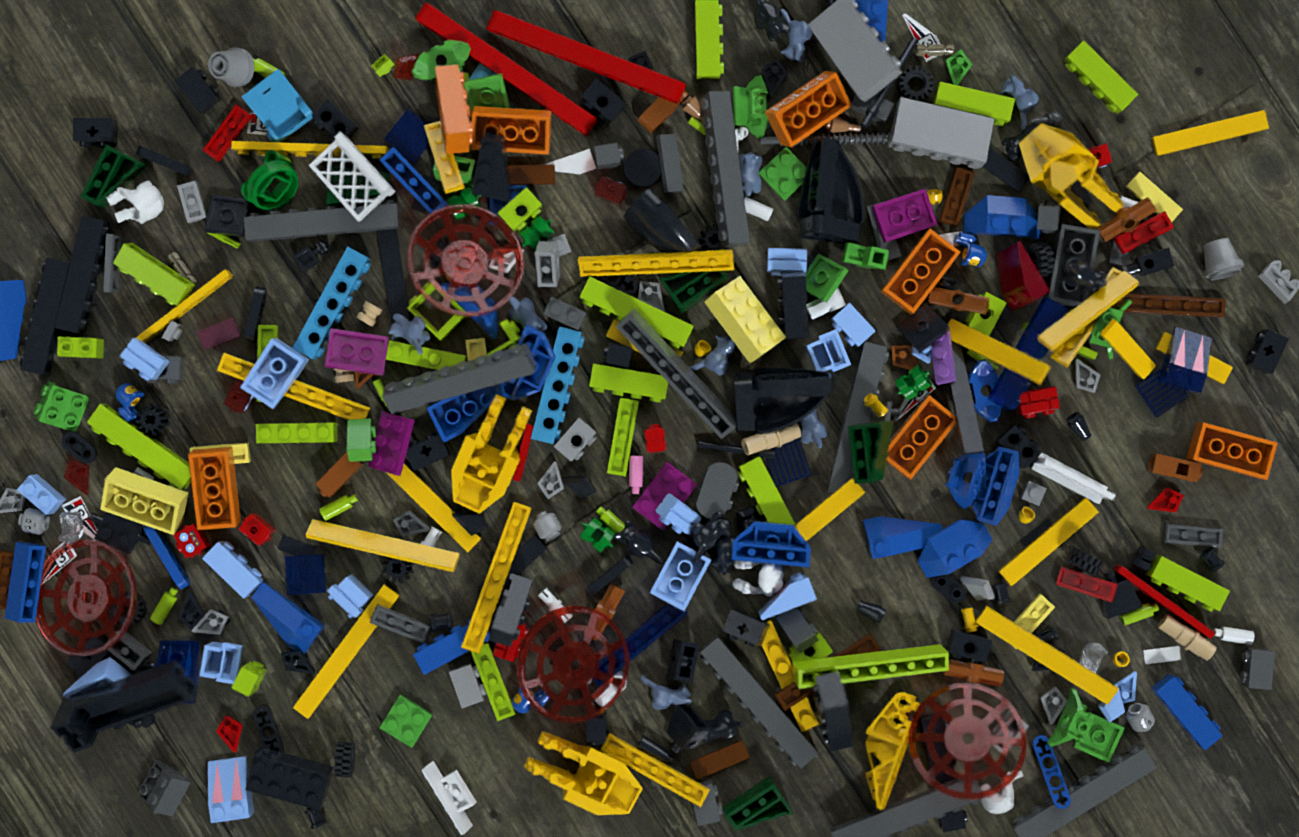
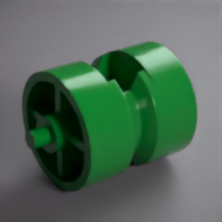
(465, 198)
(536, 232)
(915, 381)
(597, 535)

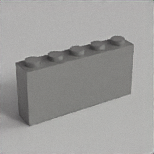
(855, 48)
(941, 133)

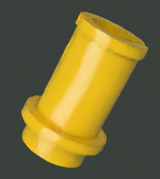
(872, 401)
(969, 619)

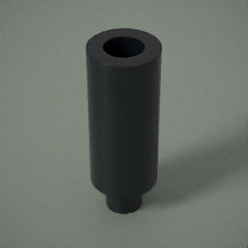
(655, 750)

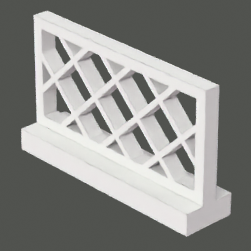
(361, 163)
(1071, 478)

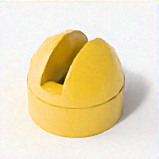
(935, 195)
(702, 348)
(1026, 515)
(1122, 656)

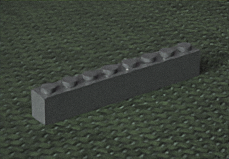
(725, 169)
(320, 222)
(677, 373)
(459, 379)
(865, 381)
(762, 706)
(1086, 793)
(907, 812)

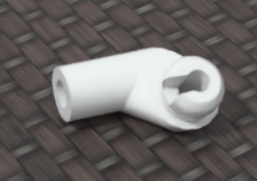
(741, 133)

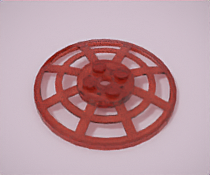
(469, 251)
(77, 598)
(563, 660)
(967, 752)

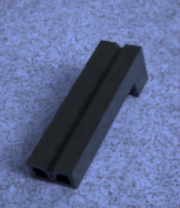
(121, 702)

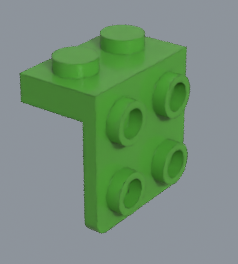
(60, 407)

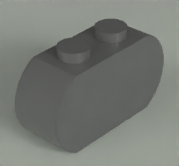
(717, 489)

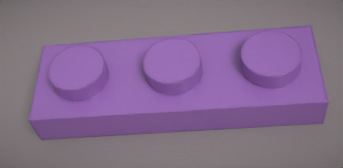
(943, 360)

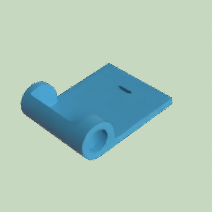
(279, 108)

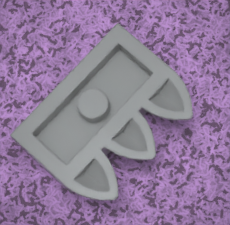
(1279, 281)

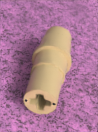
(770, 440)
(1187, 637)

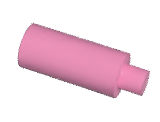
(635, 473)

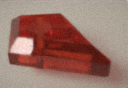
(404, 66)
(78, 475)

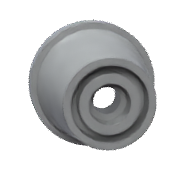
(232, 66)
(1221, 259)

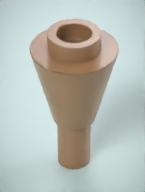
(692, 107)
(839, 125)

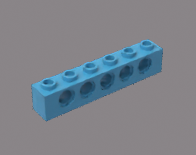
(350, 258)
(540, 432)

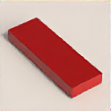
(227, 132)
(1144, 232)
(523, 452)
(1086, 584)

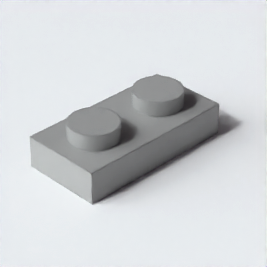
(192, 202)

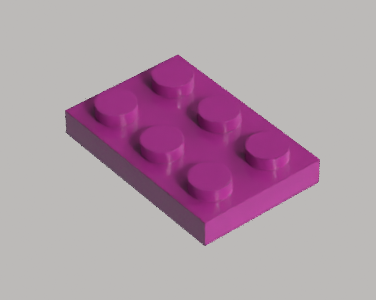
(904, 215)
(356, 352)
(391, 443)
(665, 482)

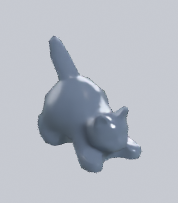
(797, 36)
(1024, 98)
(749, 168)
(524, 313)
(411, 331)
(718, 359)
(812, 429)
(663, 696)

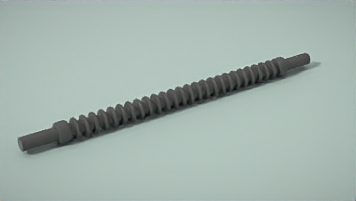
(838, 138)

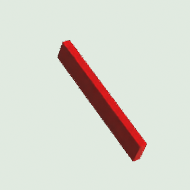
(1163, 601)

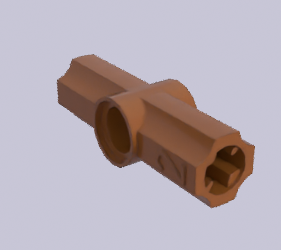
(1126, 219)
(970, 302)
(608, 606)
(975, 672)

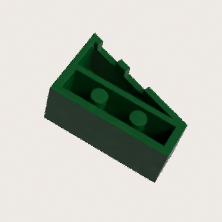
(111, 171)
(332, 200)
(692, 287)
(869, 450)
(757, 805)

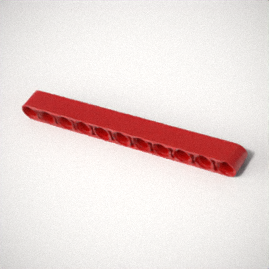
(586, 56)
(511, 71)

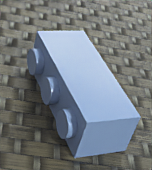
(233, 568)

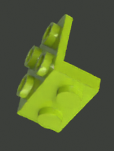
(512, 331)

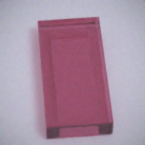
(218, 333)

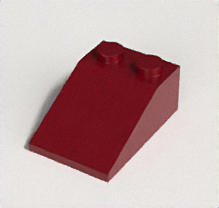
(1019, 277)

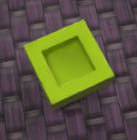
(382, 65)

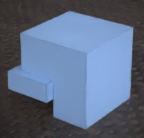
(827, 353)
(350, 595)
(221, 661)

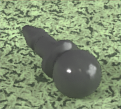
(1053, 119)

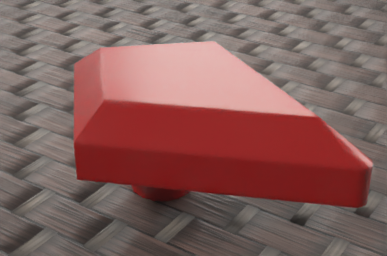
(1167, 500)
(230, 732)

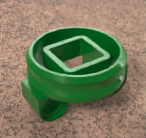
(277, 167)

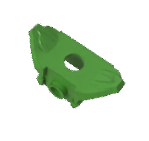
(453, 50)
(750, 106)
(1103, 320)
(1073, 722)

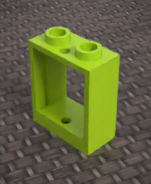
(416, 301)

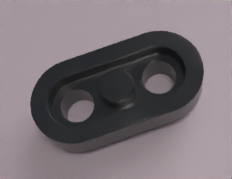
(79, 449)
(948, 588)

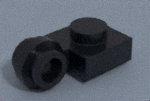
(308, 258)

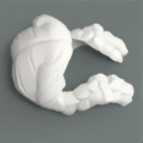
(145, 199)
(769, 579)
(1000, 803)

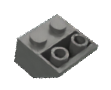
(163, 788)

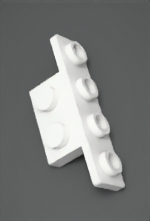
(452, 794)

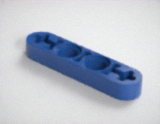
(167, 557)
(1049, 772)

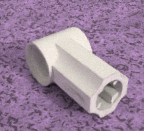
(819, 307)
(610, 691)

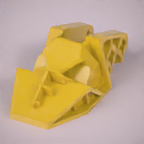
(1056, 161)
(483, 471)
(888, 743)
(600, 784)

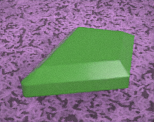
(958, 66)

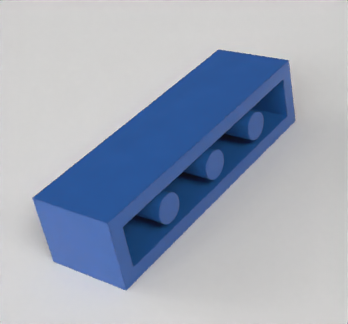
(413, 181)
(25, 582)
(442, 649)
(1187, 712)

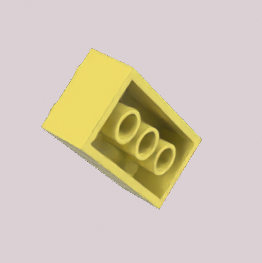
(745, 319)
(144, 501)

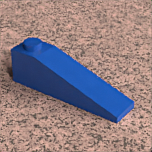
(12, 304)
(459, 412)
(894, 536)
(289, 620)

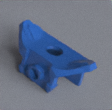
(982, 375)
(964, 492)

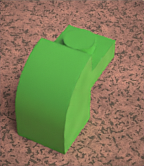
(865, 257)

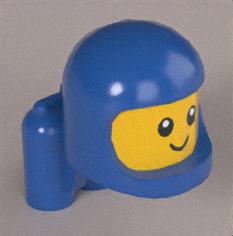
(972, 253)
(129, 398)
(521, 704)

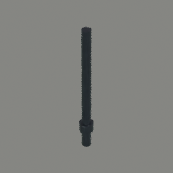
(873, 109)

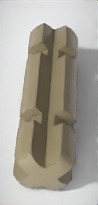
(935, 50)
(180, 267)

